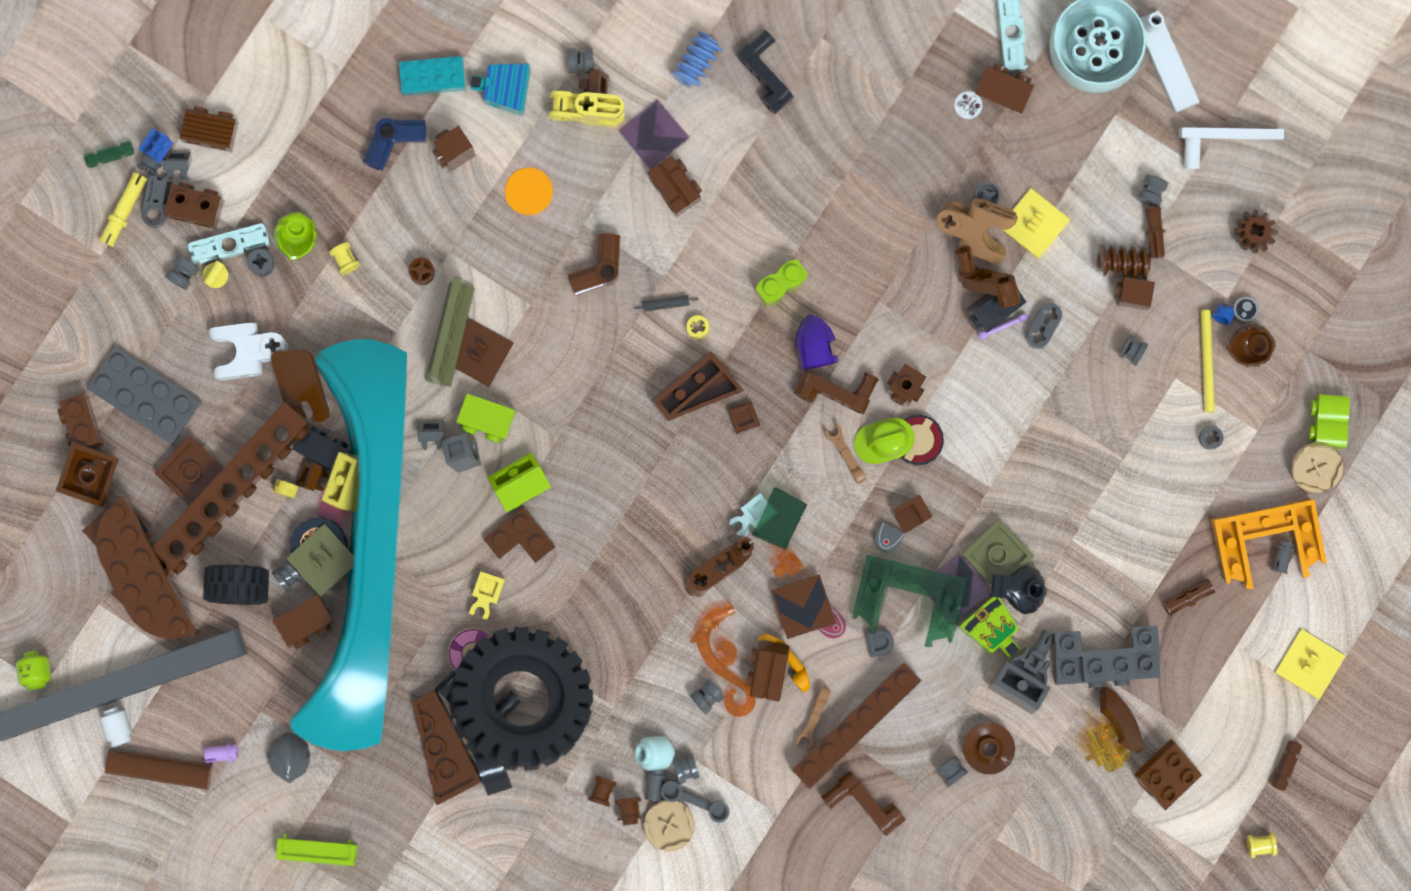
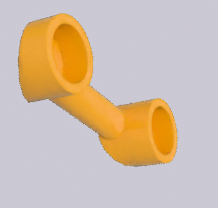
(801, 677)

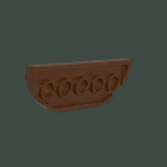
(140, 575)

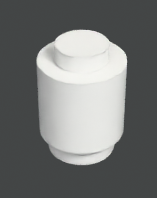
(116, 727)

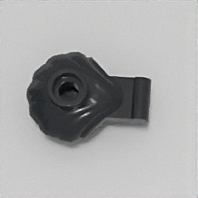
(1023, 589)

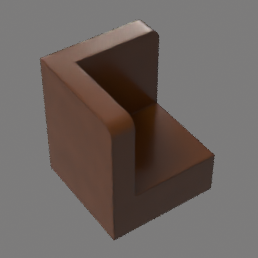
(912, 514)

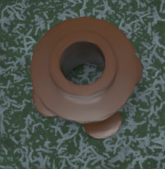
(629, 810)

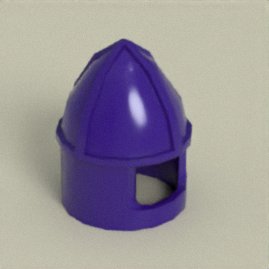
(814, 343)

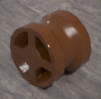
(418, 268)

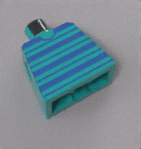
(504, 86)

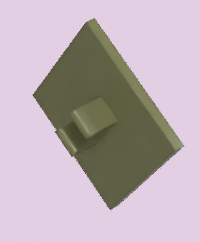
(322, 560)

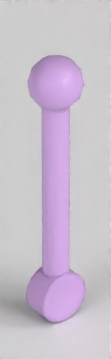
(983, 335)

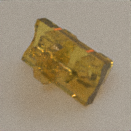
(1103, 750)

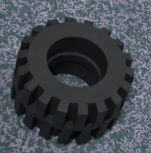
(236, 584)

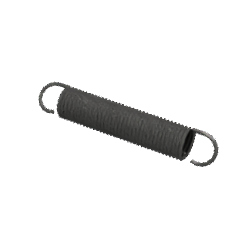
(665, 303)

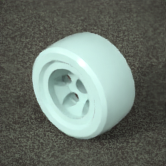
(1079, 70)

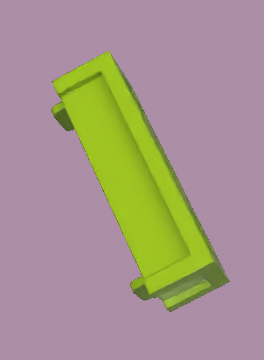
(316, 851)

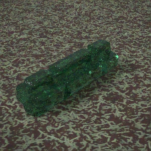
(108, 154)

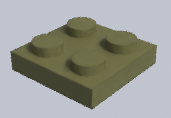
(997, 553)

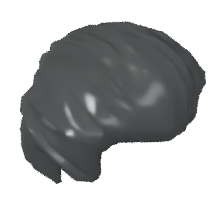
(288, 757)

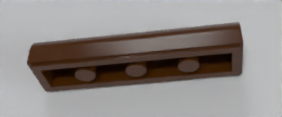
(158, 768)

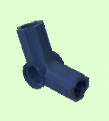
(381, 147)

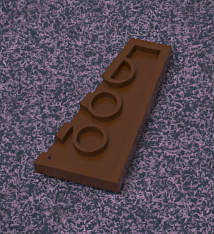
(446, 755)

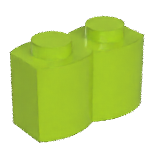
(775, 286)
(1330, 420)

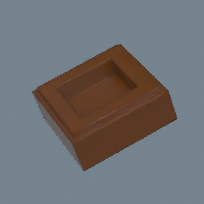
(743, 418)

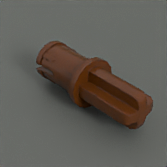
(1155, 232)

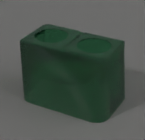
(779, 519)

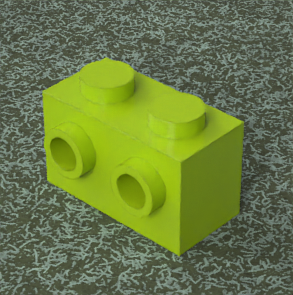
(486, 418)
(519, 482)

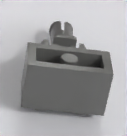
(1023, 679)

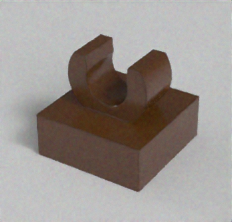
(596, 83)
(309, 477)

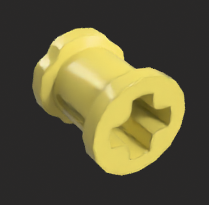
(344, 258)
(1261, 845)

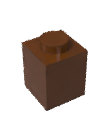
(1134, 293)

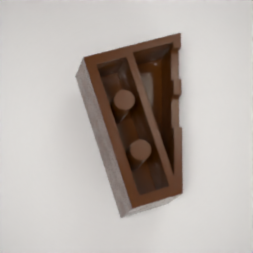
(695, 388)

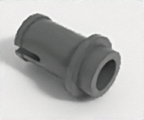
(1282, 557)
(654, 785)

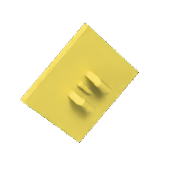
(1036, 223)
(1310, 664)

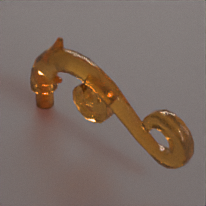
(702, 637)

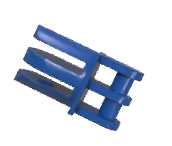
(156, 145)

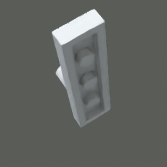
(1168, 63)
(1194, 135)

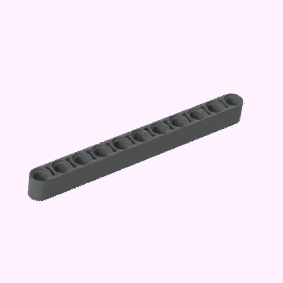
(121, 684)

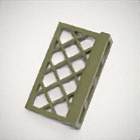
(450, 333)

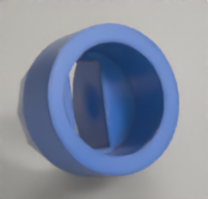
(1223, 314)

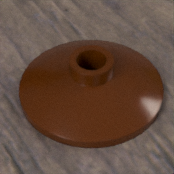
(1002, 752)

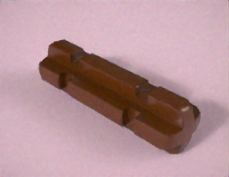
(1286, 765)

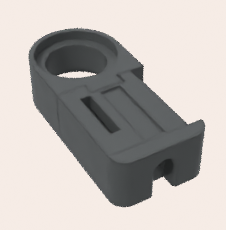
(156, 198)

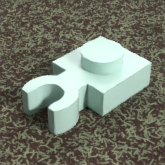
(752, 513)

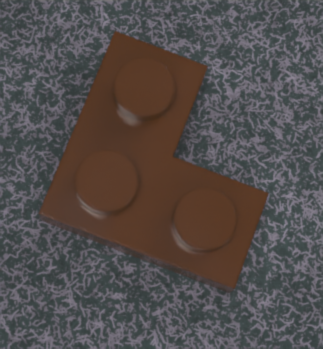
(519, 530)

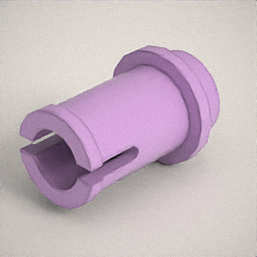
(221, 753)

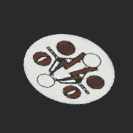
(968, 105)

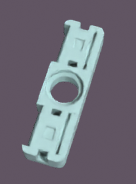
(1012, 49)
(246, 239)

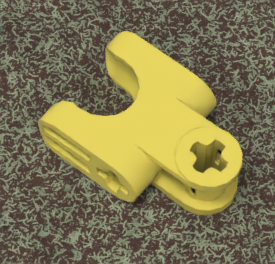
(603, 111)

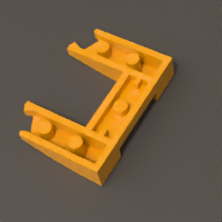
(1296, 516)

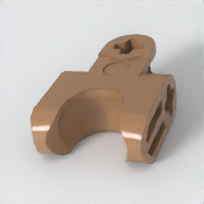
(972, 226)

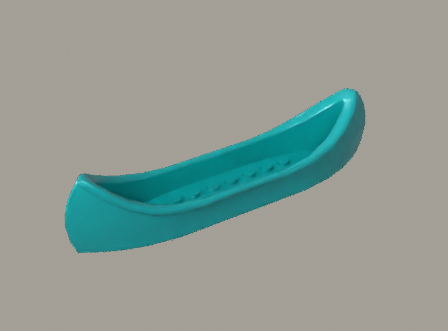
(371, 394)

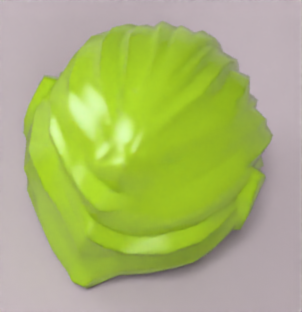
(295, 235)

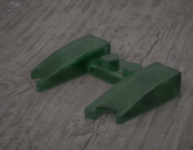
(885, 573)

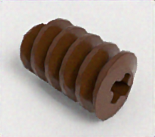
(1123, 261)

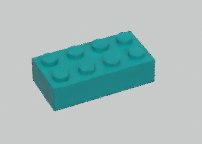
(432, 76)

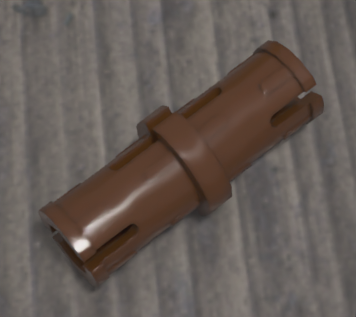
(1188, 597)

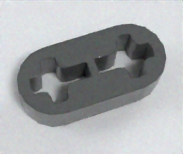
(1038, 323)

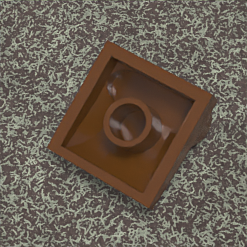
(87, 474)

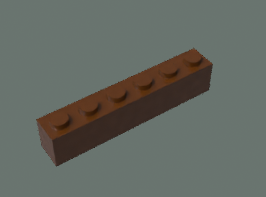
(856, 725)

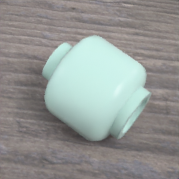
(654, 753)

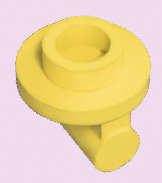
(215, 275)

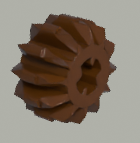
(1256, 241)

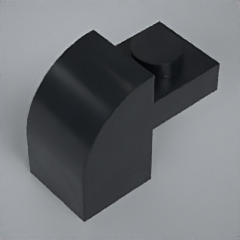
(493, 777)

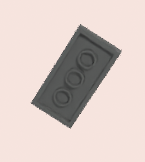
(144, 395)

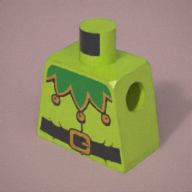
(992, 628)

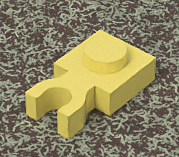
(486, 590)

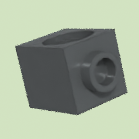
(461, 452)

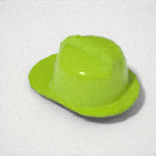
(884, 440)

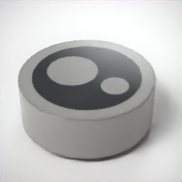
(1245, 309)

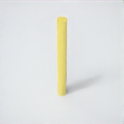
(1207, 355)

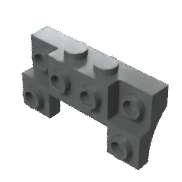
(1102, 666)

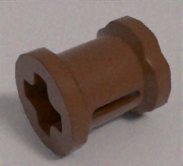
(602, 791)

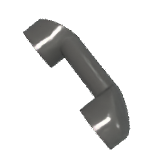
(718, 810)

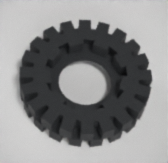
(509, 743)

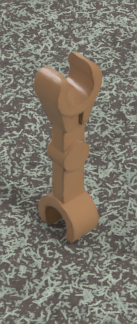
(838, 441)
(814, 717)

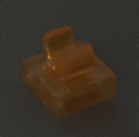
(789, 564)

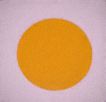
(528, 191)

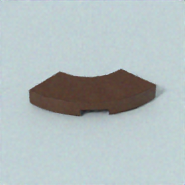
(1122, 720)

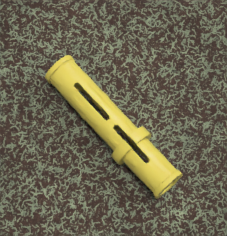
(118, 218)

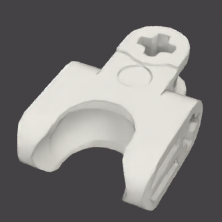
(250, 350)

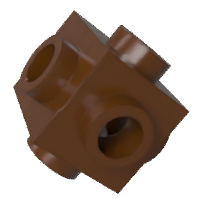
(906, 376)

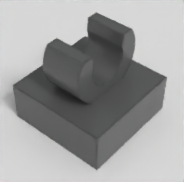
(177, 161)
(431, 432)

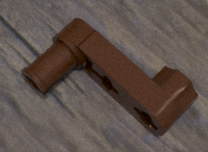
(987, 281)
(811, 385)
(707, 573)
(886, 819)

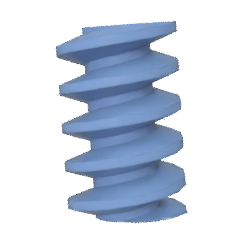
(696, 60)

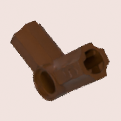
(607, 256)

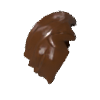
(1251, 345)

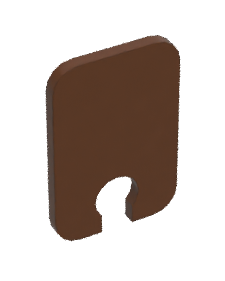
(300, 381)

